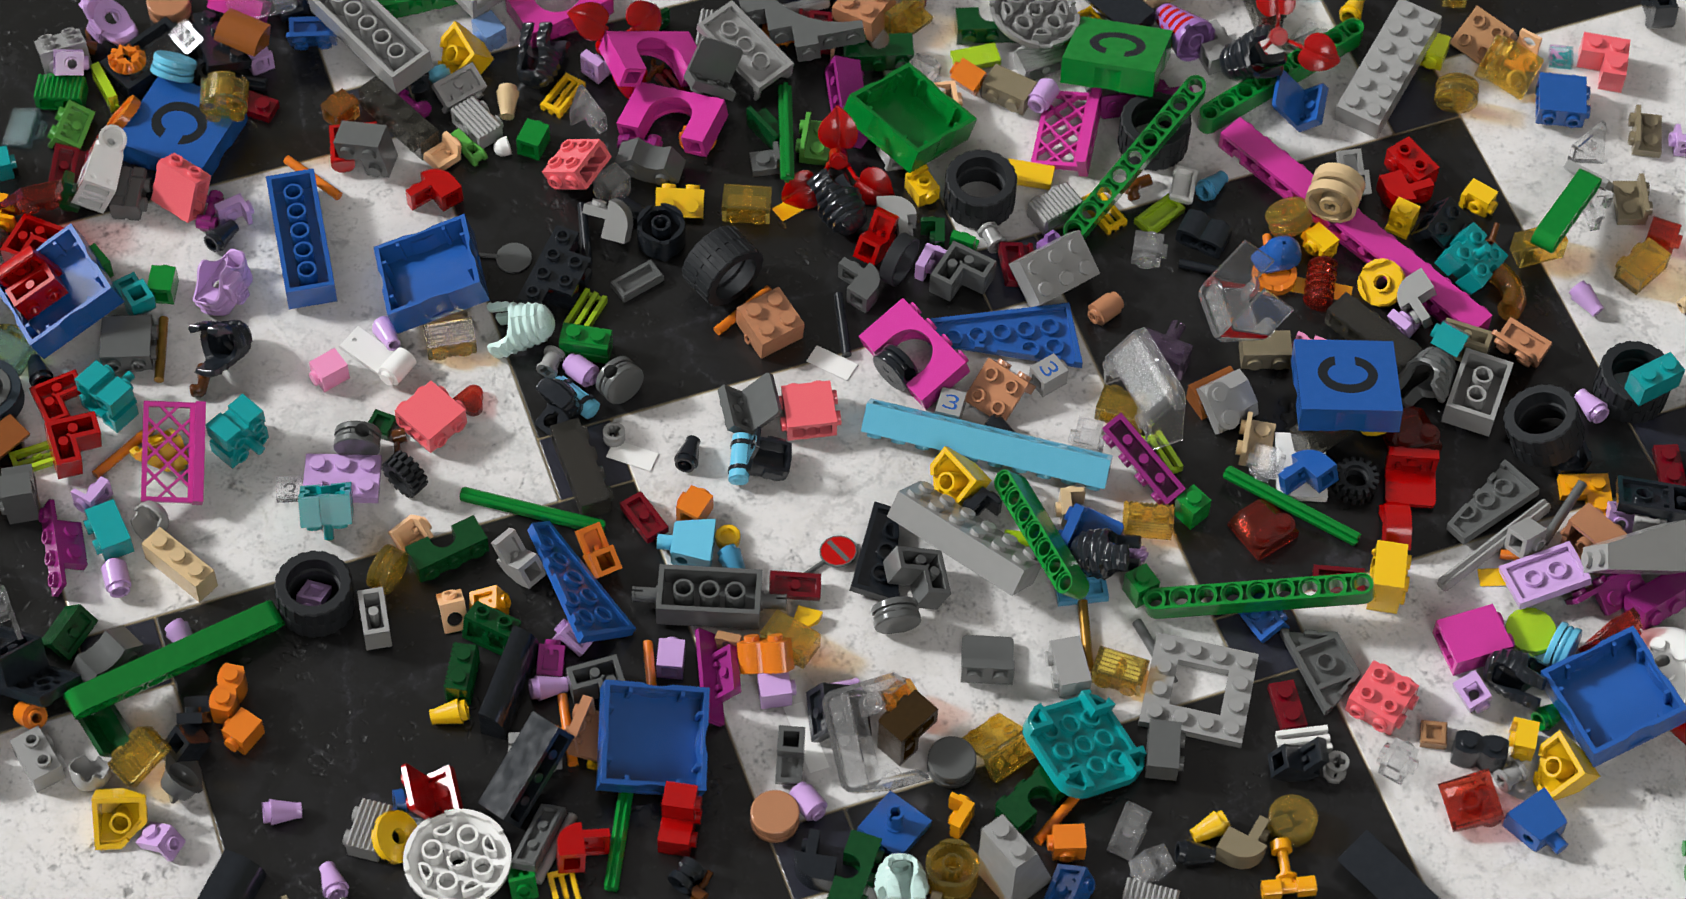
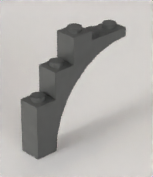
(807, 33)

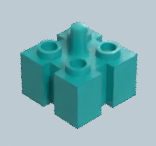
(1471, 259)
(108, 395)
(238, 431)
(326, 506)

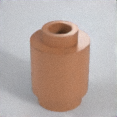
(1105, 308)

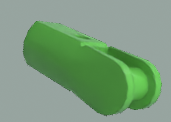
(470, 146)

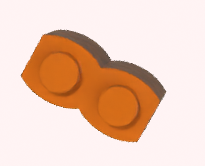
(765, 655)
(229, 692)

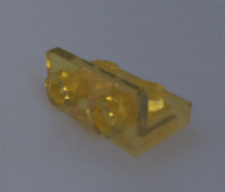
(907, 17)

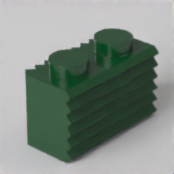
(462, 672)

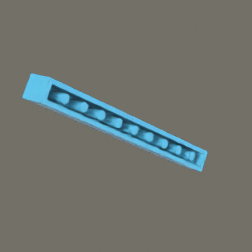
(987, 444)

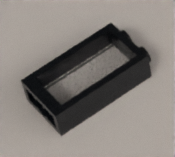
(150, 41)

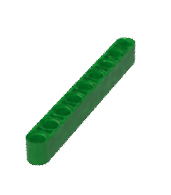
(1254, 92)
(1139, 150)
(1270, 601)
(173, 659)

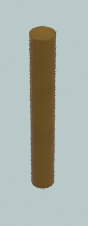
(161, 346)
(1085, 631)

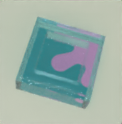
(1561, 57)

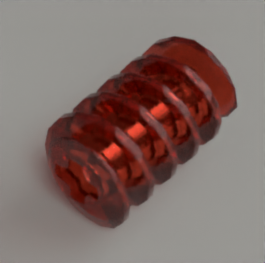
(1320, 283)

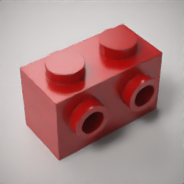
(1411, 160)
(36, 291)

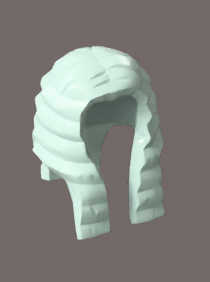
(527, 326)
(901, 878)

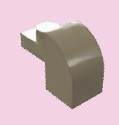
(1244, 850)

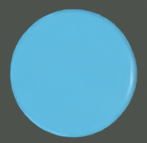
(173, 66)
(1563, 643)

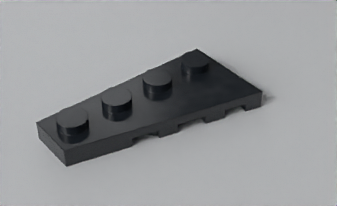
(216, 54)
(878, 543)

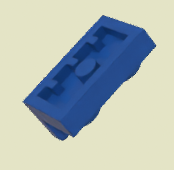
(1265, 623)
(1070, 883)

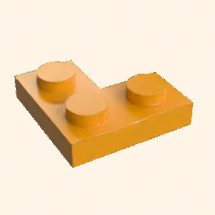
(1596, 492)

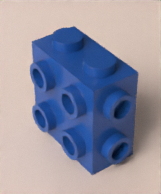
(1562, 100)

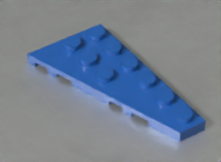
(1016, 333)
(584, 600)

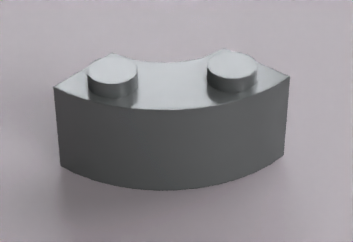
(650, 162)
(112, 650)

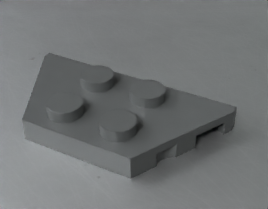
(1323, 664)

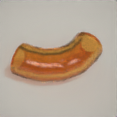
(1511, 290)

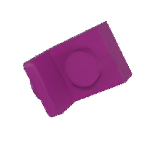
(551, 658)

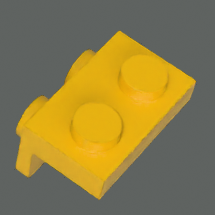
(688, 200)

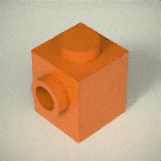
(968, 76)
(694, 504)
(242, 731)
(1067, 842)

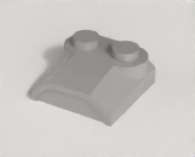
(1228, 400)

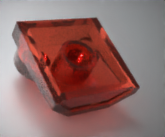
(33, 199)
(1414, 431)
(1263, 528)
(1614, 626)
(1471, 801)

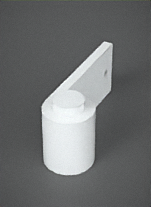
(373, 354)

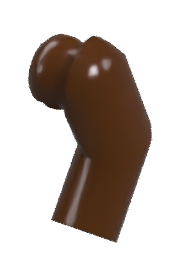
(1139, 183)
(201, 388)

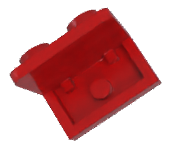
(1411, 476)
(431, 793)

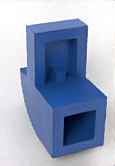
(1308, 467)

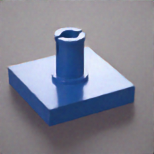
(896, 824)

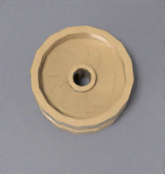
(1335, 192)

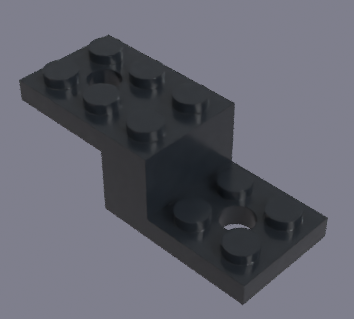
(1651, 498)
(27, 673)

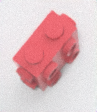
(576, 164)
(180, 187)
(809, 410)
(431, 416)
(1383, 698)

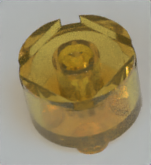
(224, 96)
(952, 869)

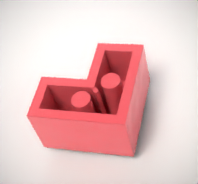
(1605, 55)

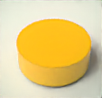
(727, 535)

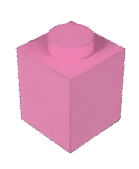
(328, 370)

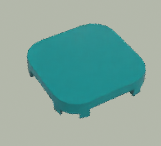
(1083, 745)

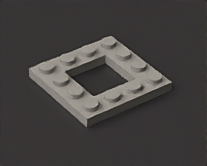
(1236, 664)

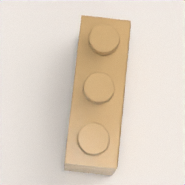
(179, 564)

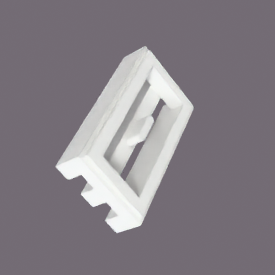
(1302, 736)

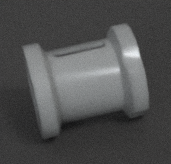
(991, 236)
(550, 361)
(1341, 764)
(1511, 775)

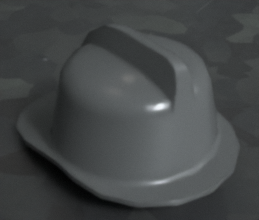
(181, 779)

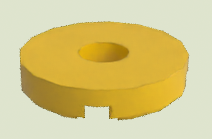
(1369, 277)
(382, 835)

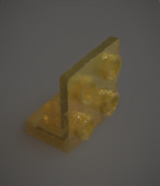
(1509, 66)
(1000, 745)

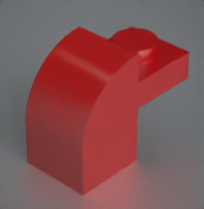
(435, 185)
(1395, 185)
(878, 238)
(1396, 522)
(576, 844)

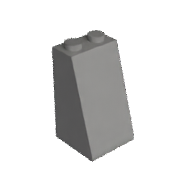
(1646, 551)
(1010, 862)

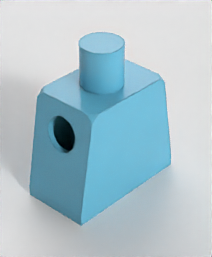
(690, 543)

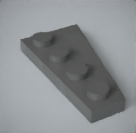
(1498, 498)

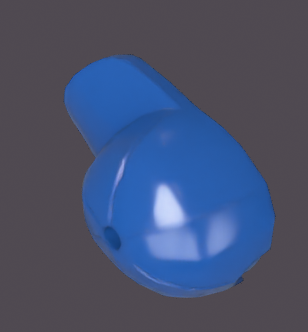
(1284, 251)

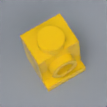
(922, 186)
(1479, 198)
(1402, 218)
(1319, 241)
(1523, 738)

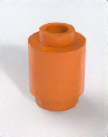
(29, 715)

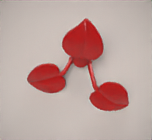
(591, 22)
(1318, 49)
(837, 133)

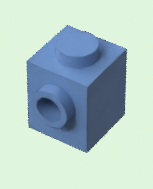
(489, 30)

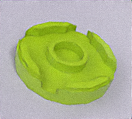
(1531, 630)

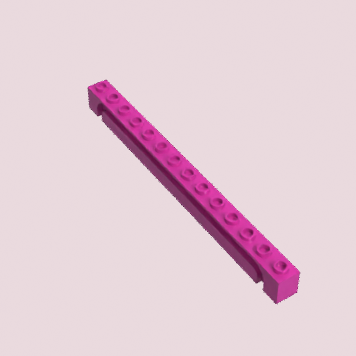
(1359, 234)

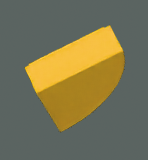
(808, 616)

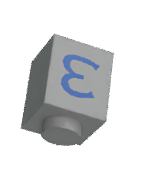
(1049, 374)
(951, 403)

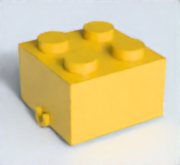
(1389, 575)

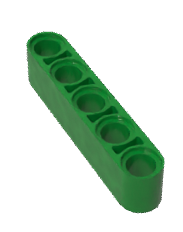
(1566, 210)

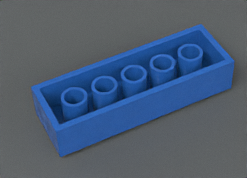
(301, 239)

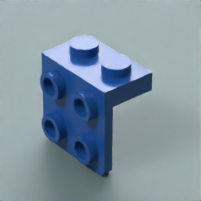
(309, 32)
(1298, 106)
(1083, 518)

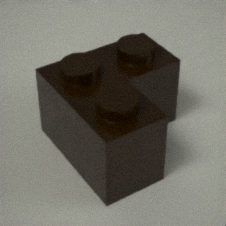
(903, 726)

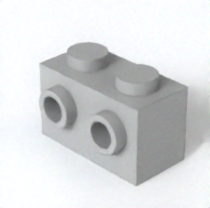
(38, 759)

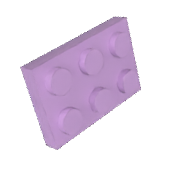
(360, 470)
(1544, 575)

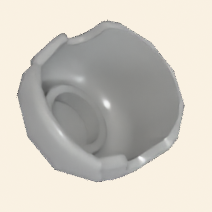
(149, 518)
(89, 774)

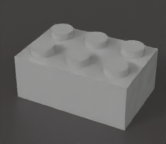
(1054, 268)
(1477, 392)

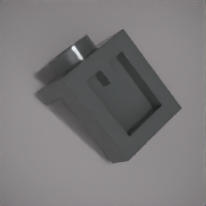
(766, 161)

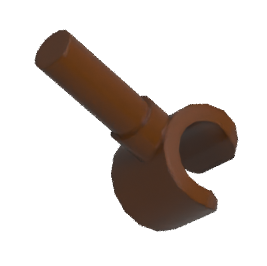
(91, 45)
(655, 69)
(1492, 238)
(398, 437)
(698, 890)

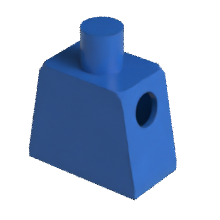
(1538, 822)

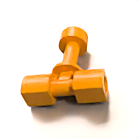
(1287, 880)

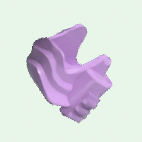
(100, 29)
(233, 279)

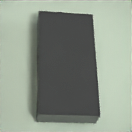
(637, 281)

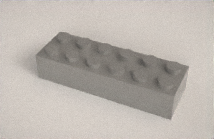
(376, 39)
(1388, 68)
(965, 537)

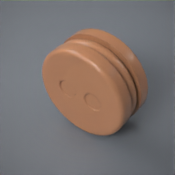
(172, 9)
(774, 816)

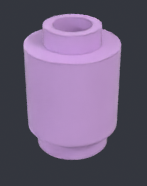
(1043, 95)
(580, 369)
(116, 577)
(810, 802)

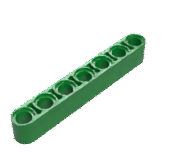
(1041, 535)

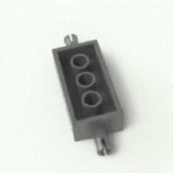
(709, 596)

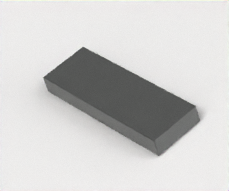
(538, 837)

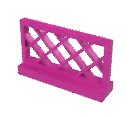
(1086, 138)
(195, 457)

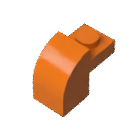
(598, 554)

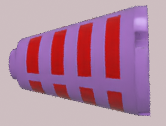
(1187, 28)

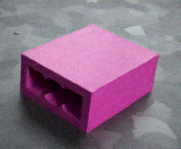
(1471, 638)

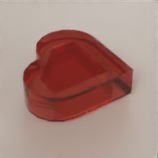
(472, 399)

